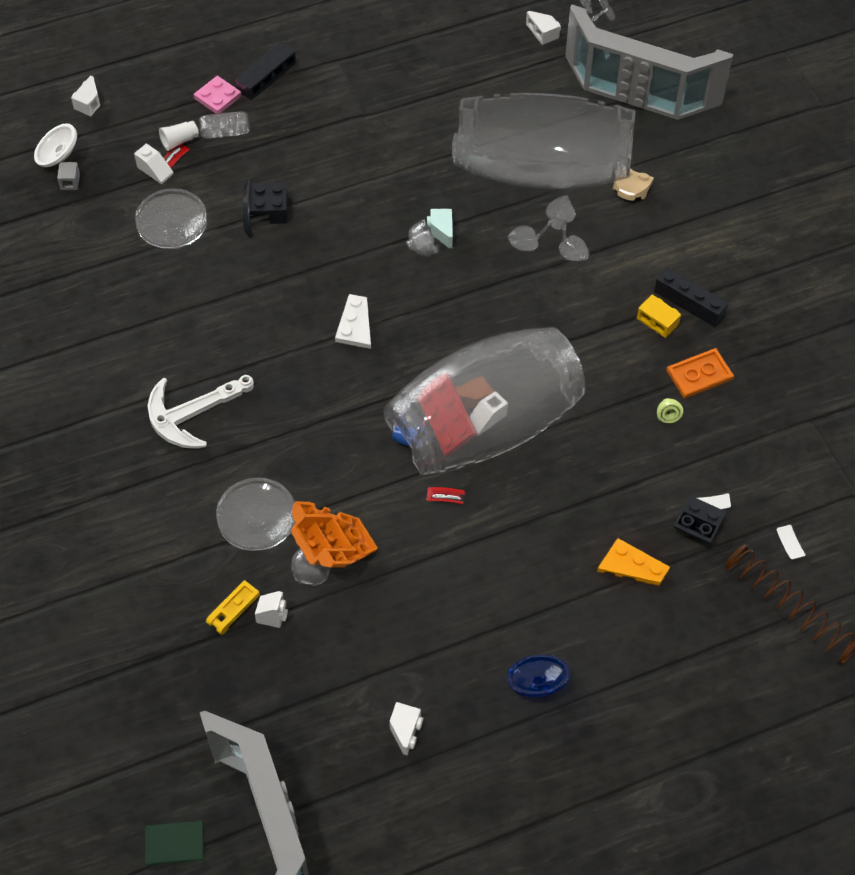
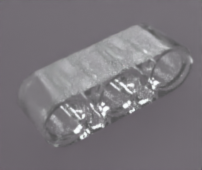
(224, 124)

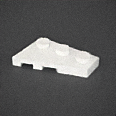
(354, 323)

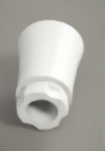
(178, 134)

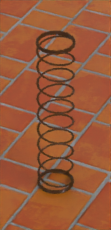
(849, 651)

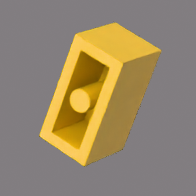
(658, 316)

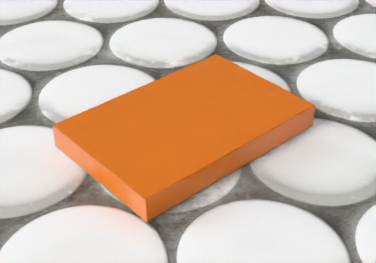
(700, 373)

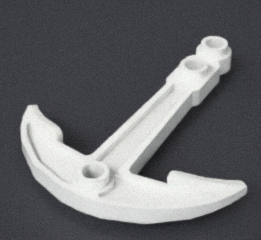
(167, 428)

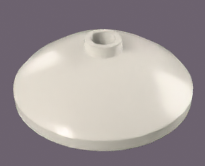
(56, 145)

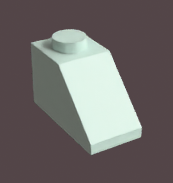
(441, 225)

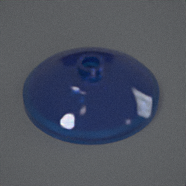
(538, 676)

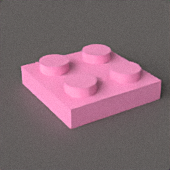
(217, 95)

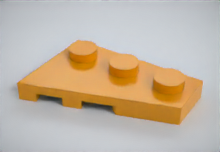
(633, 563)

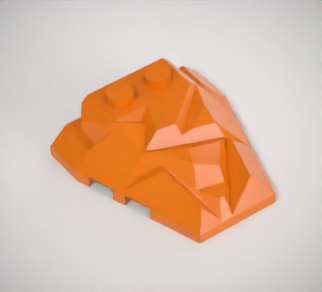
(328, 537)

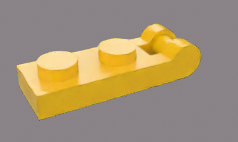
(233, 607)

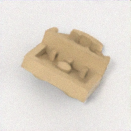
(634, 187)

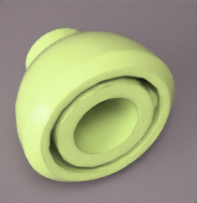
(669, 411)

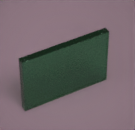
(174, 842)

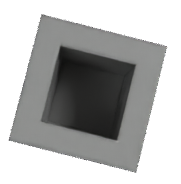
(68, 176)

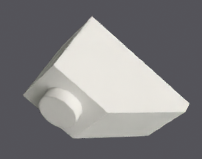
(543, 26)
(153, 164)

